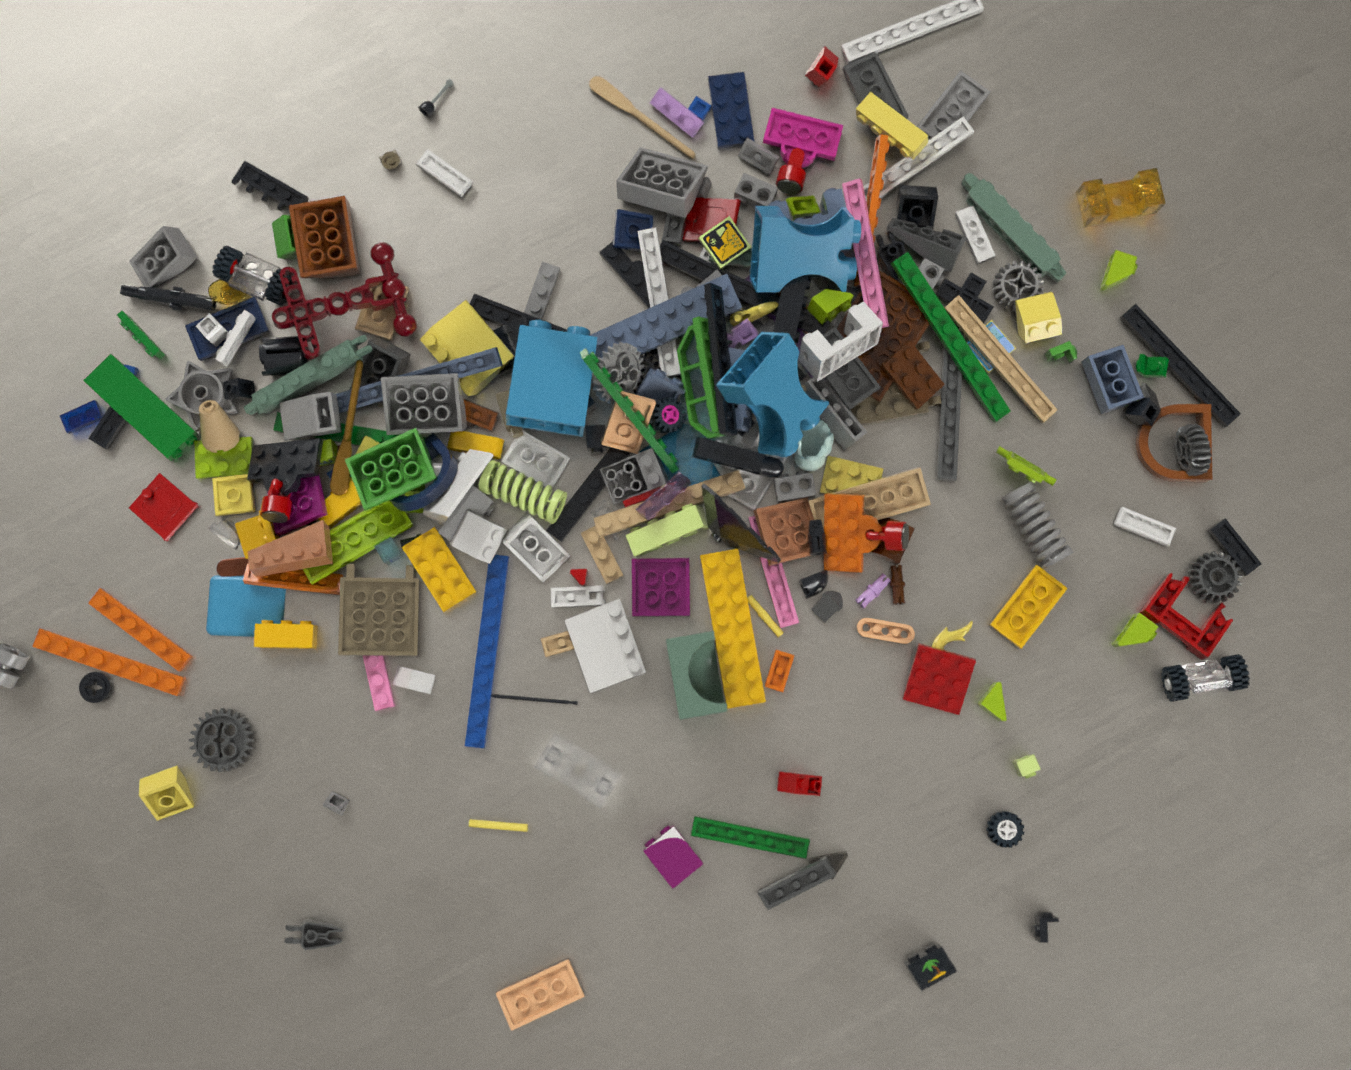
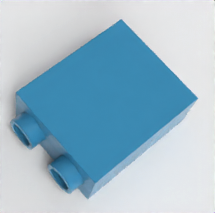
(550, 379)

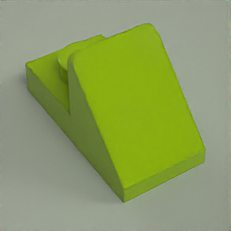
(802, 206)

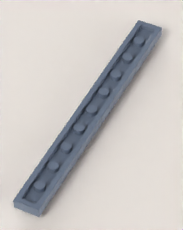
(463, 366)

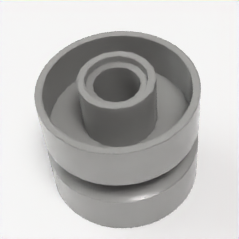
(10, 658)

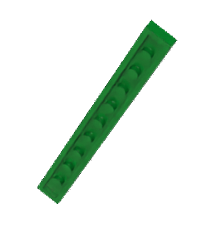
(950, 337)

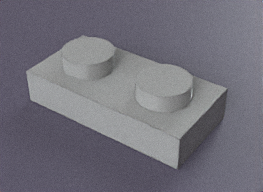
(758, 156)

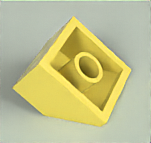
(1038, 317)
(165, 793)

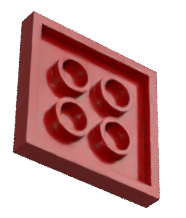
(939, 679)

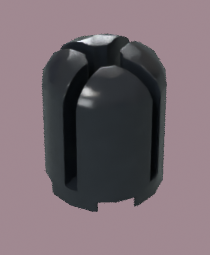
(281, 355)

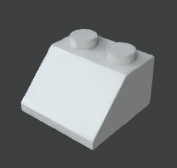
(478, 536)

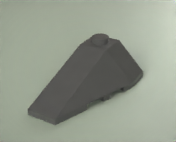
(936, 246)

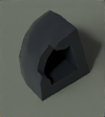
(814, 583)

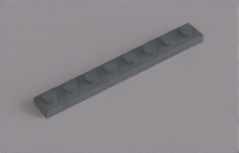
(949, 419)

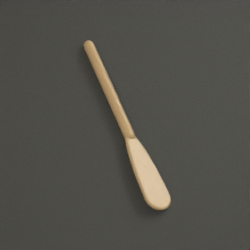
(615, 97)

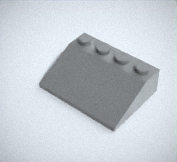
(661, 182)
(423, 402)

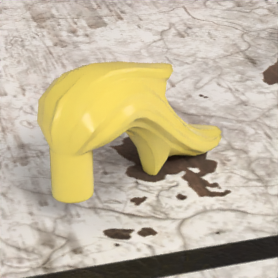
(753, 313)
(948, 636)

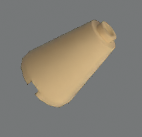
(217, 428)

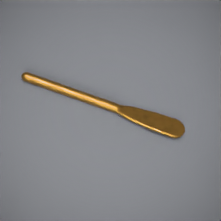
(341, 475)

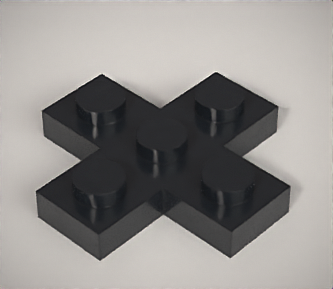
(969, 293)

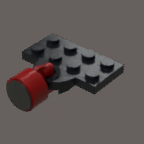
(281, 470)

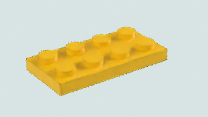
(439, 569)
(1028, 606)

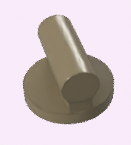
(390, 159)

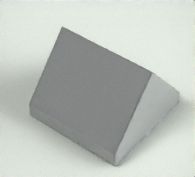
(705, 188)
(336, 803)

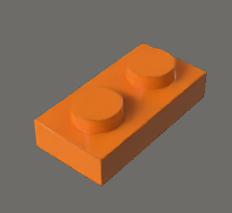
(779, 671)

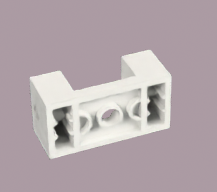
(862, 334)

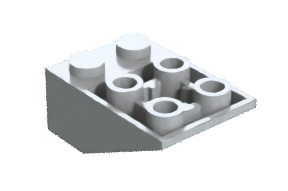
(310, 416)
(634, 475)

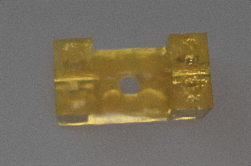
(1138, 198)

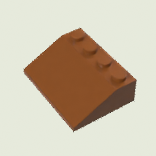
(325, 238)

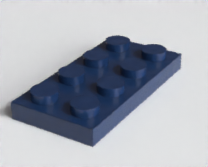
(730, 109)
(227, 318)

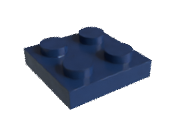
(627, 227)

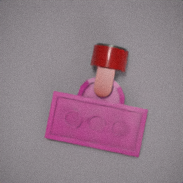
(800, 142)

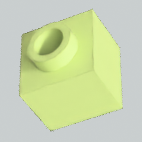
(1026, 766)

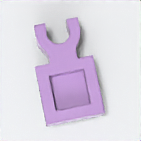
(742, 333)

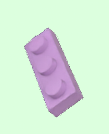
(676, 112)

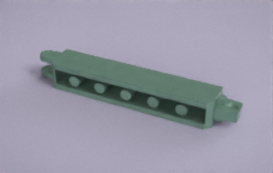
(1012, 228)
(308, 376)

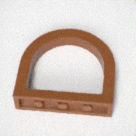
(1203, 418)

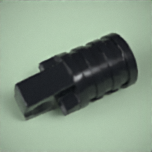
(816, 538)

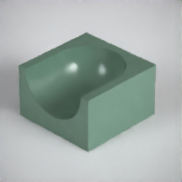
(695, 675)

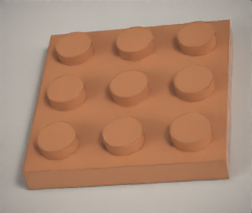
(786, 529)

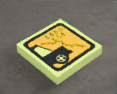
(724, 242)

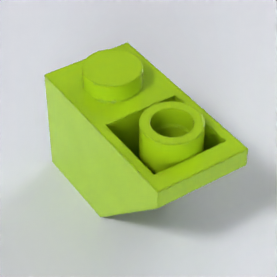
(828, 304)

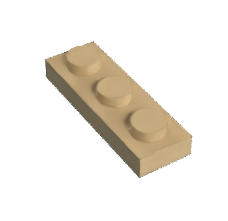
(602, 555)

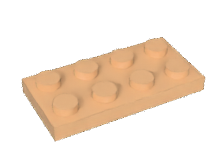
(540, 994)

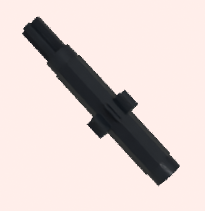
(174, 298)

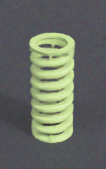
(490, 475)

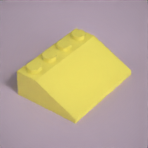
(463, 334)

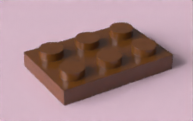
(912, 375)

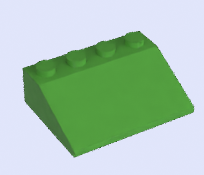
(391, 468)

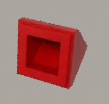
(580, 575)

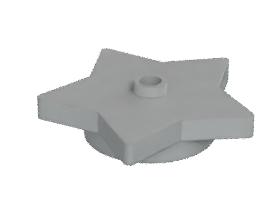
(196, 383)

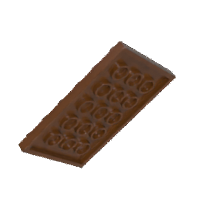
(905, 325)

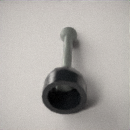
(427, 107)

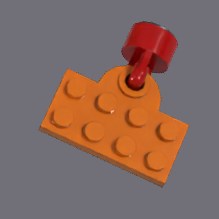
(853, 533)

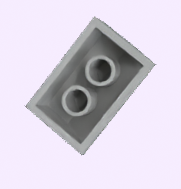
(473, 501)

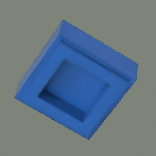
(700, 107)

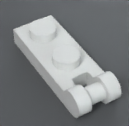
(577, 596)

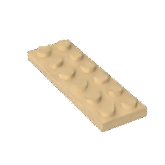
(884, 496)

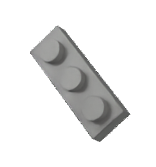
(542, 290)

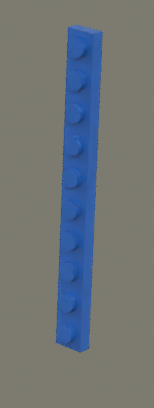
(487, 652)

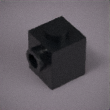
(593, 438)

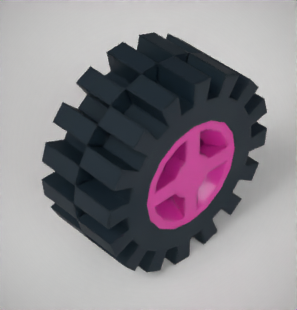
(673, 418)

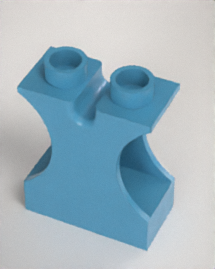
(790, 250)
(770, 386)

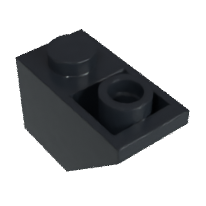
(1144, 410)

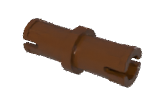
(897, 584)

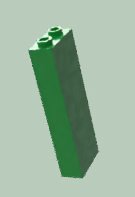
(141, 407)

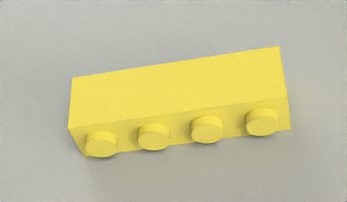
(889, 122)

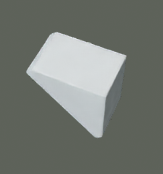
(212, 330)
(414, 679)

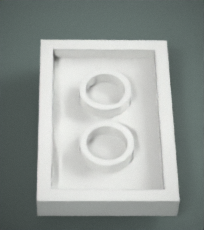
(535, 459)

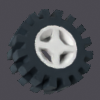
(1012, 828)

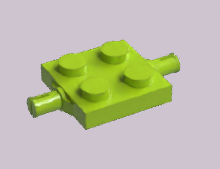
(1032, 472)

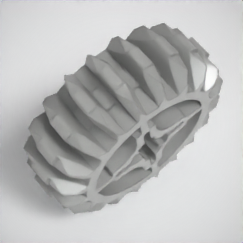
(1002, 285)

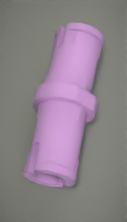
(873, 591)

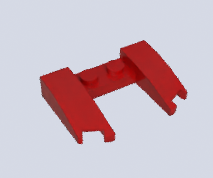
(1198, 640)

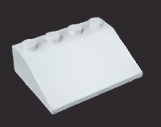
(468, 470)
(605, 646)

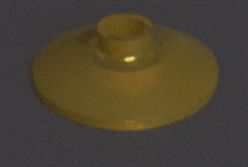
(224, 294)

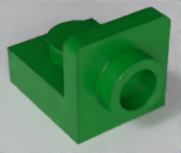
(1152, 366)

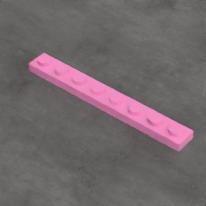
(865, 250)

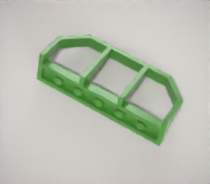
(700, 329)

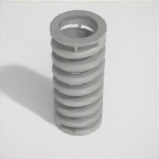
(1052, 553)

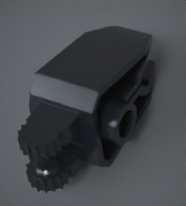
(889, 253)

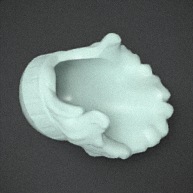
(814, 447)

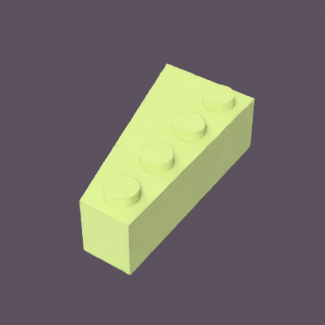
(667, 529)

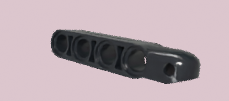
(737, 457)

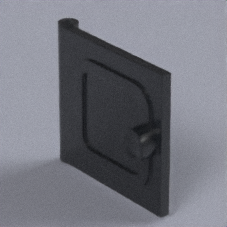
(509, 336)

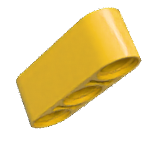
(463, 441)

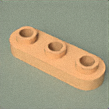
(894, 630)

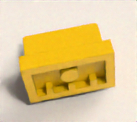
(255, 533)

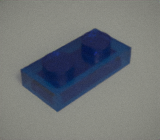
(81, 416)

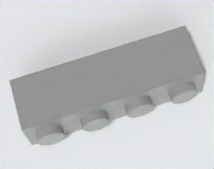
(839, 419)

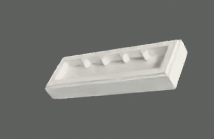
(444, 173)
(975, 234)
(1144, 526)

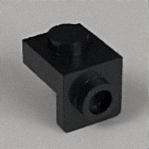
(1040, 929)

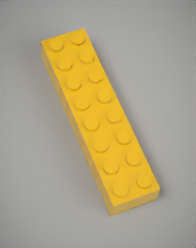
(732, 628)

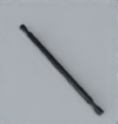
(534, 699)

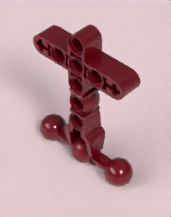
(392, 289)

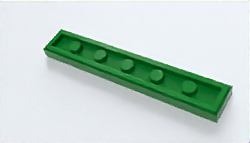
(750, 837)

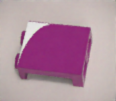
(672, 856)

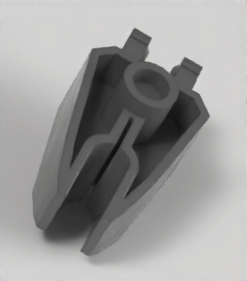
(314, 934)

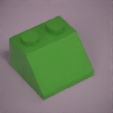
(284, 238)

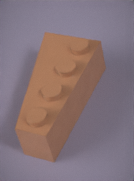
(292, 552)

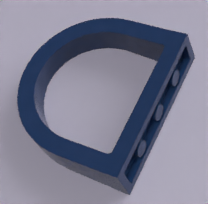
(439, 486)

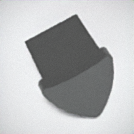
(828, 605)

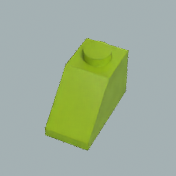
(1119, 269)
(1137, 631)

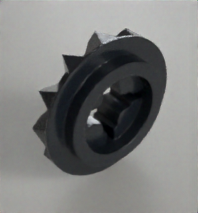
(89, 694)

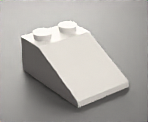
(535, 547)

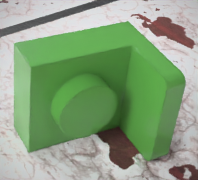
(1058, 352)

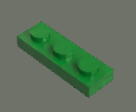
(139, 335)

